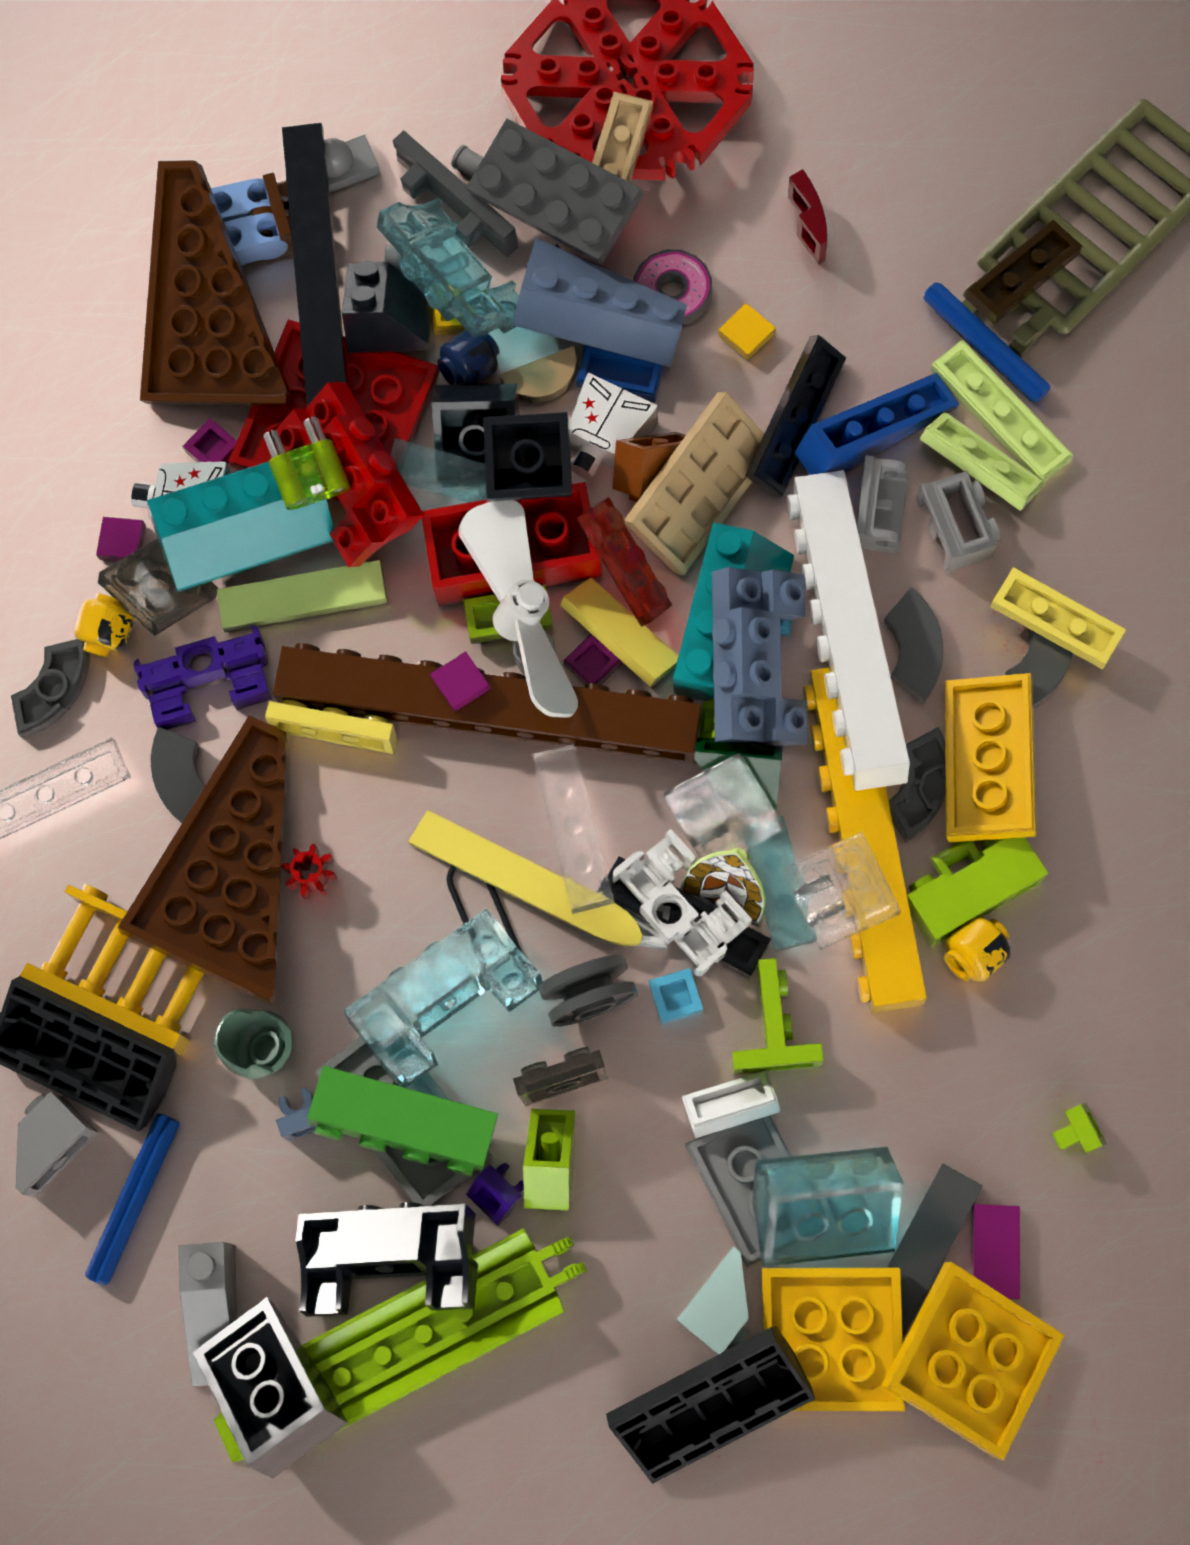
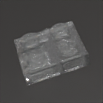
(723, 808)
(841, 890)

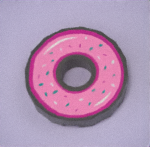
(684, 269)

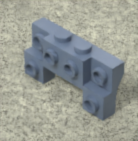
(749, 657)

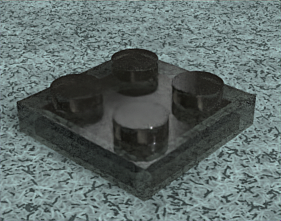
(148, 590)
(544, 1082)

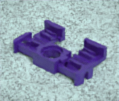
(236, 655)

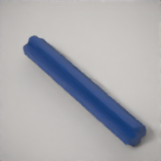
(986, 342)
(132, 1199)

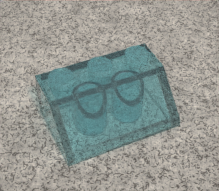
(826, 1205)

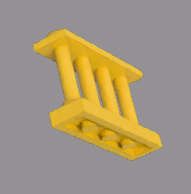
(90, 991)

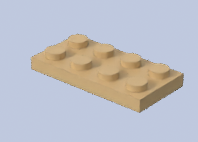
(697, 484)

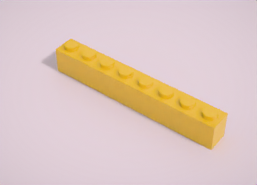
(889, 949)

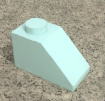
(720, 1307)

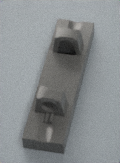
(478, 216)

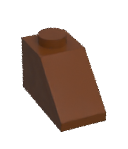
(640, 461)

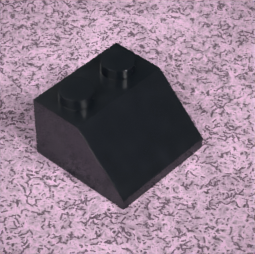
(384, 310)
(460, 414)
(527, 456)

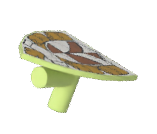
(727, 872)

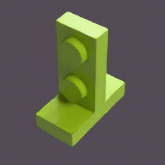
(776, 1029)

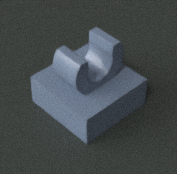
(295, 1122)

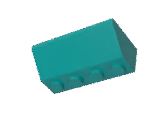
(233, 526)
(725, 548)

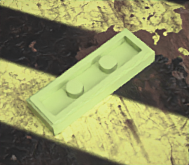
(982, 460)

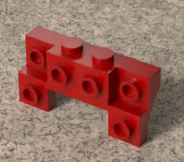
(378, 498)

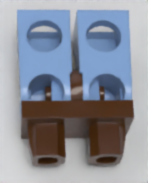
(256, 217)

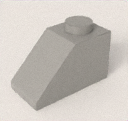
(48, 1141)

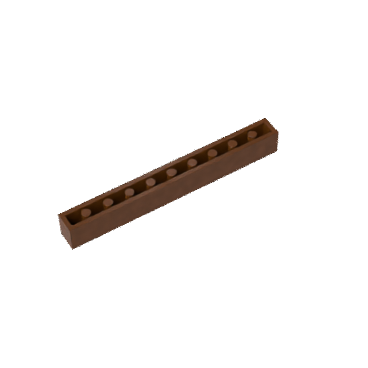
(406, 694)

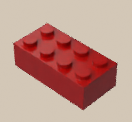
(555, 538)

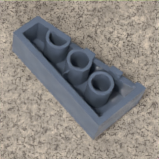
(596, 307)

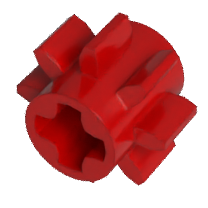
(303, 862)

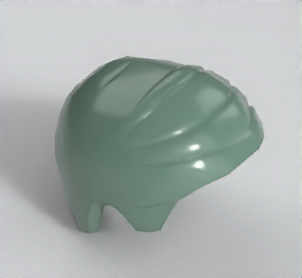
(253, 1042)

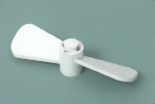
(500, 547)

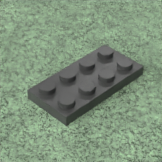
(554, 191)

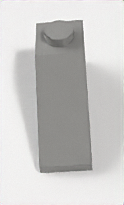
(206, 1295)

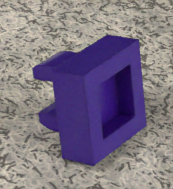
(494, 1193)

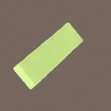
(1001, 411)
(301, 596)

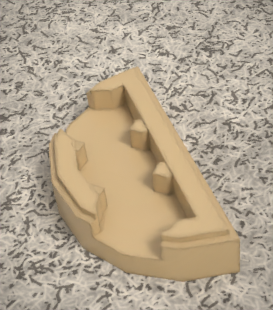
(545, 377)

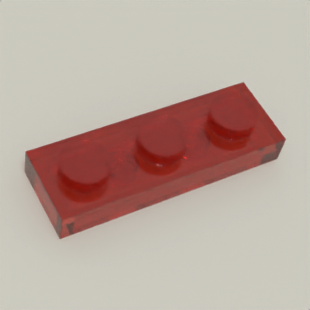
(625, 561)

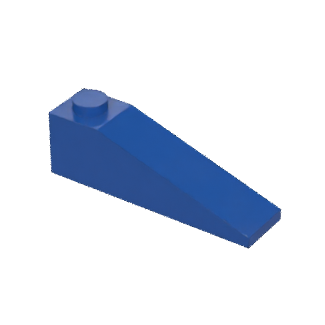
(873, 426)

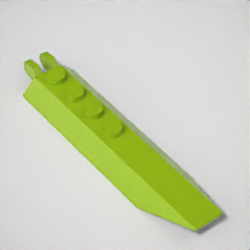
(409, 1346)

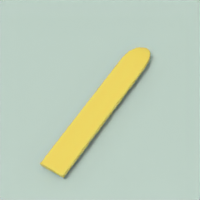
(520, 879)

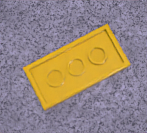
(990, 758)

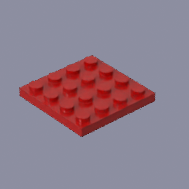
(385, 384)

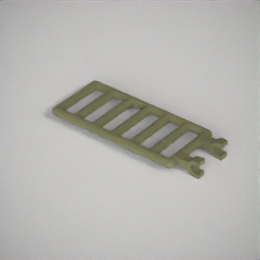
(1045, 313)

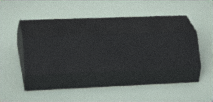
(83, 1054)
(712, 1405)

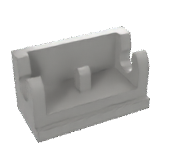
(881, 504)

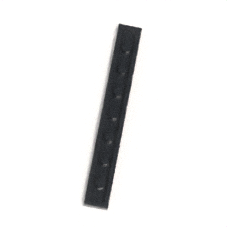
(314, 257)

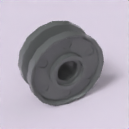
(587, 990)

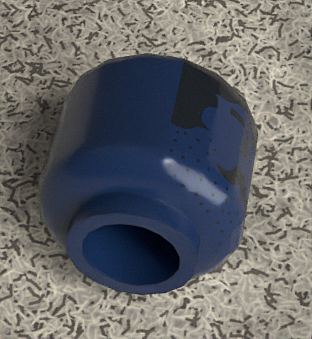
(467, 359)

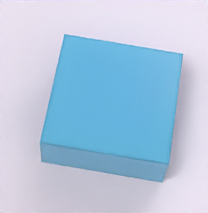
(675, 996)

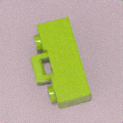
(992, 880)

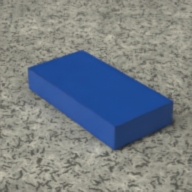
(626, 372)

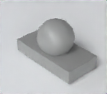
(349, 162)

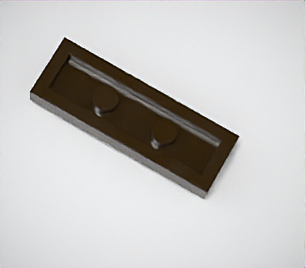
(1023, 272)

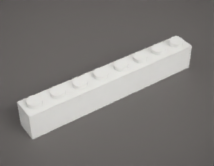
(849, 631)

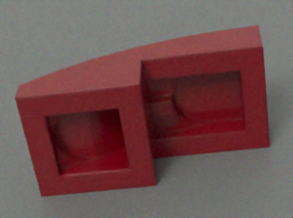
(811, 220)

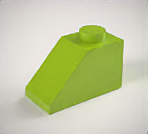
(549, 1159)

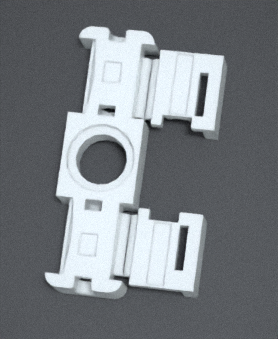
(647, 884)

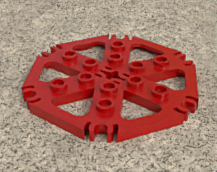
(654, 77)

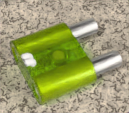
(306, 472)

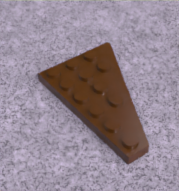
(200, 315)
(220, 876)

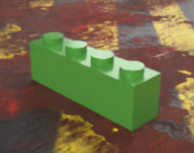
(402, 1120)

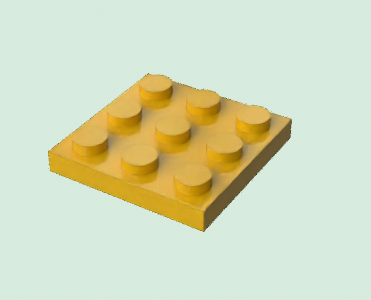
(841, 1330)
(973, 1360)

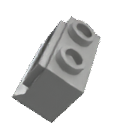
(943, 524)

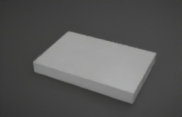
(728, 1170)

